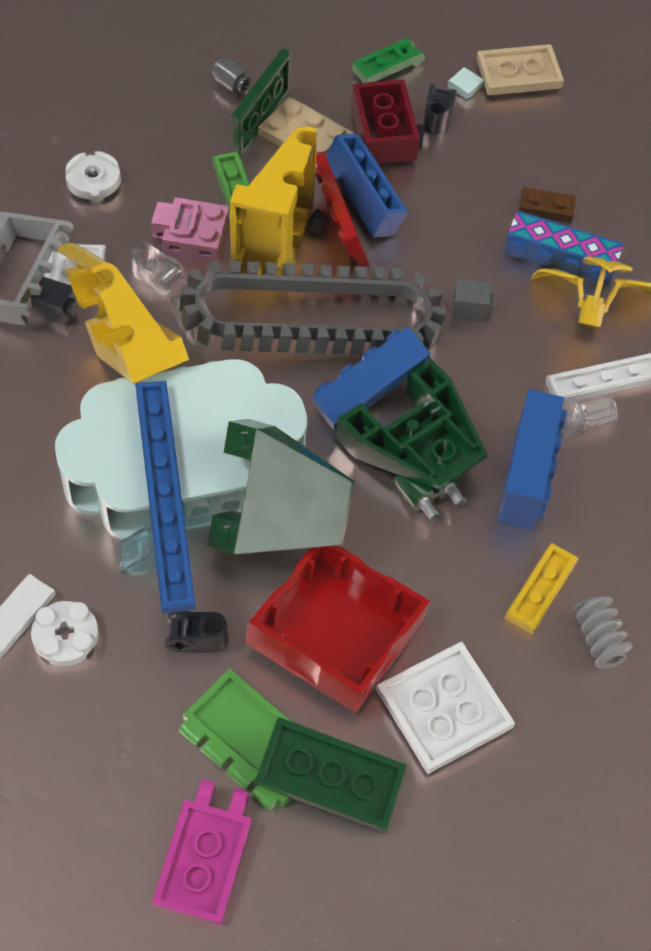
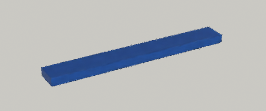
(165, 498)

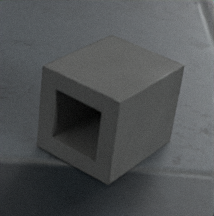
(472, 300)

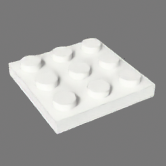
(445, 707)

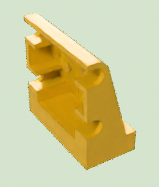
(270, 211)
(123, 327)

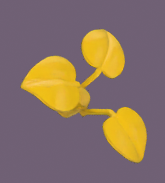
(593, 307)

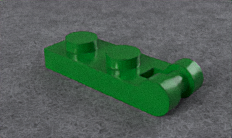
(387, 61)

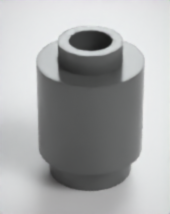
(231, 75)

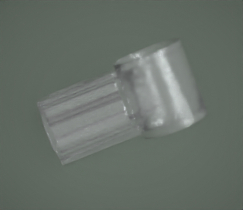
(587, 415)

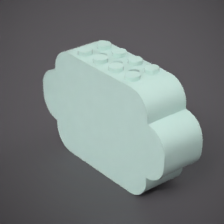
(104, 456)

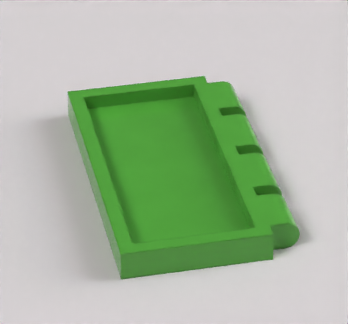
(236, 729)

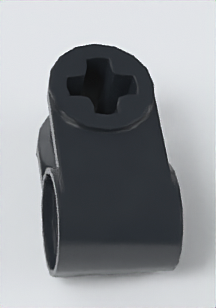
(438, 109)
(193, 631)

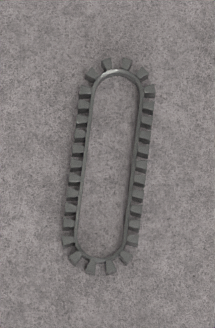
(198, 286)

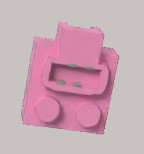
(191, 228)

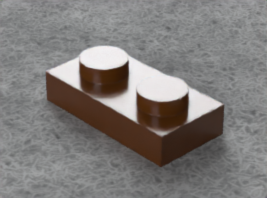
(547, 204)

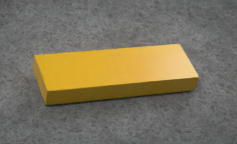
(541, 588)

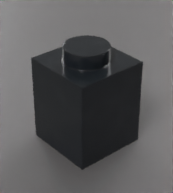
(55, 301)

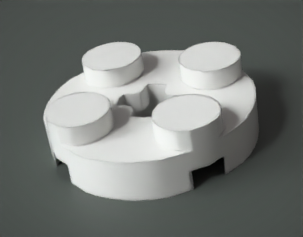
(93, 188)
(57, 616)

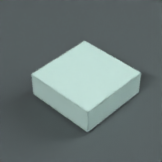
(466, 83)

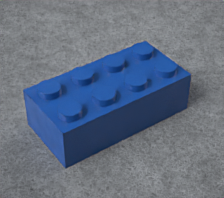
(533, 460)

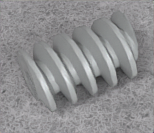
(601, 631)

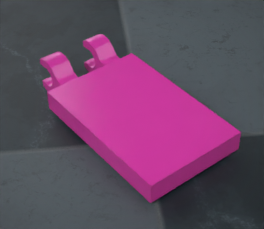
(204, 856)

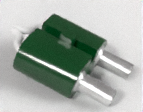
(422, 496)

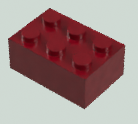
(385, 120)

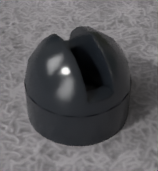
(317, 220)

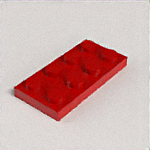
(340, 212)

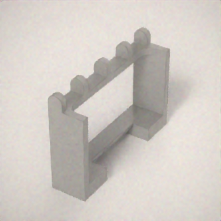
(34, 227)

